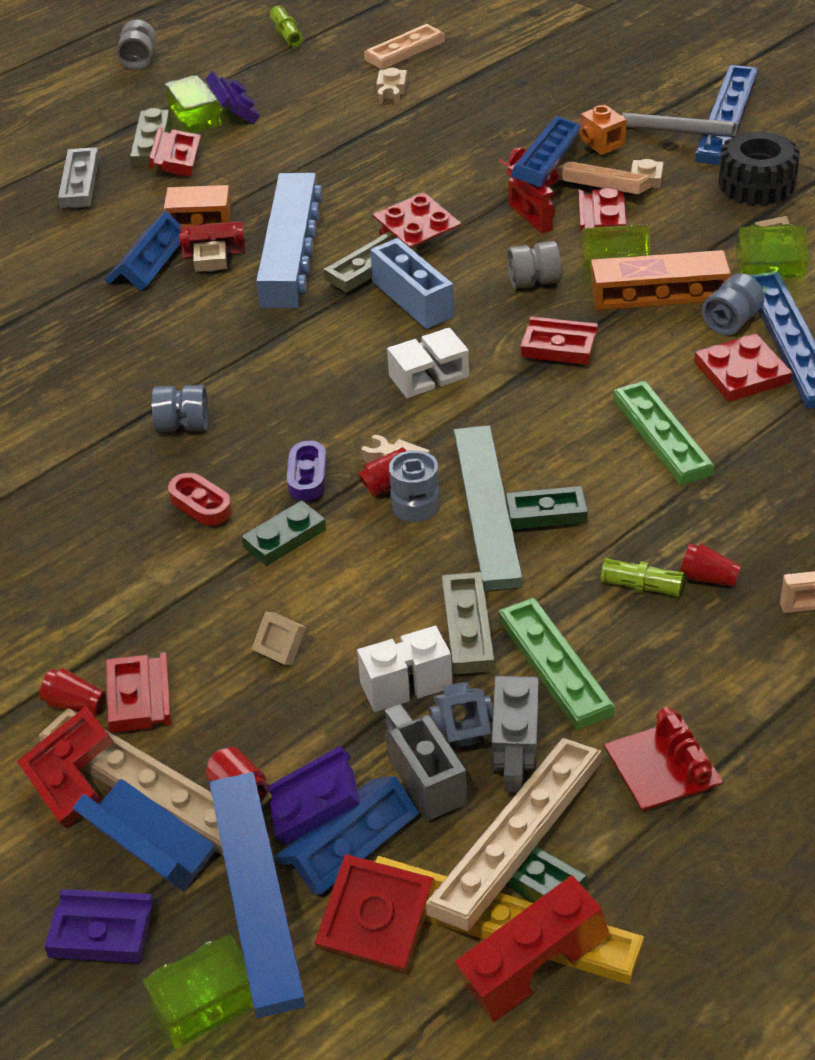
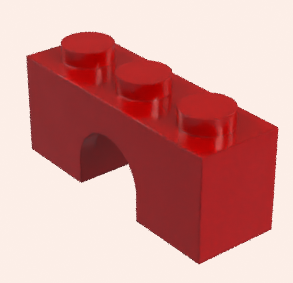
(503, 963)

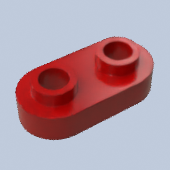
(200, 499)

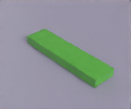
(663, 433)
(556, 664)

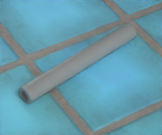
(680, 124)

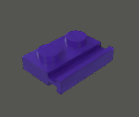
(234, 96)
(313, 795)
(100, 926)

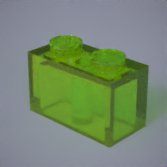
(193, 103)
(614, 242)
(772, 250)
(199, 991)

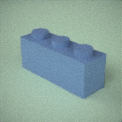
(412, 283)

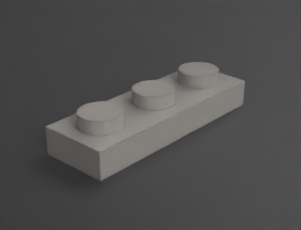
(78, 178)

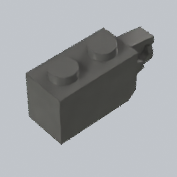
(515, 729)
(425, 763)

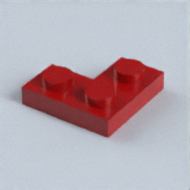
(57, 760)

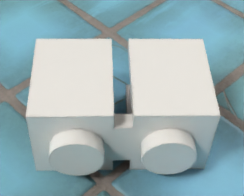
(438, 352)
(386, 668)

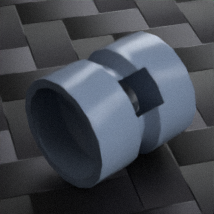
(733, 304)
(180, 408)
(414, 485)

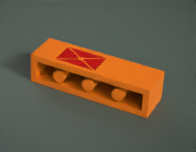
(657, 279)

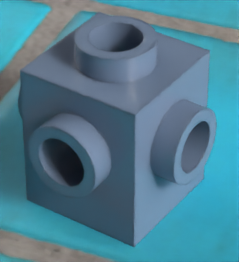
(476, 719)

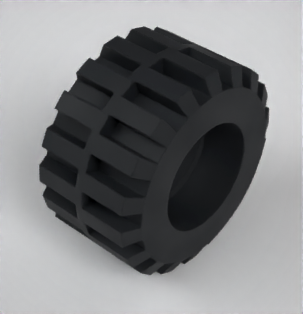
(758, 167)

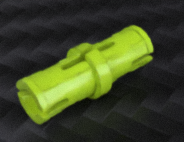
(286, 26)
(642, 577)

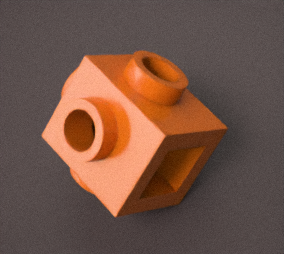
(603, 129)

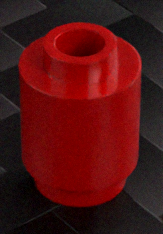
(233, 762)

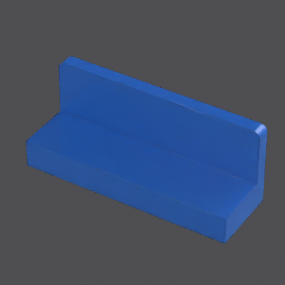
(148, 252)
(149, 833)
(357, 833)

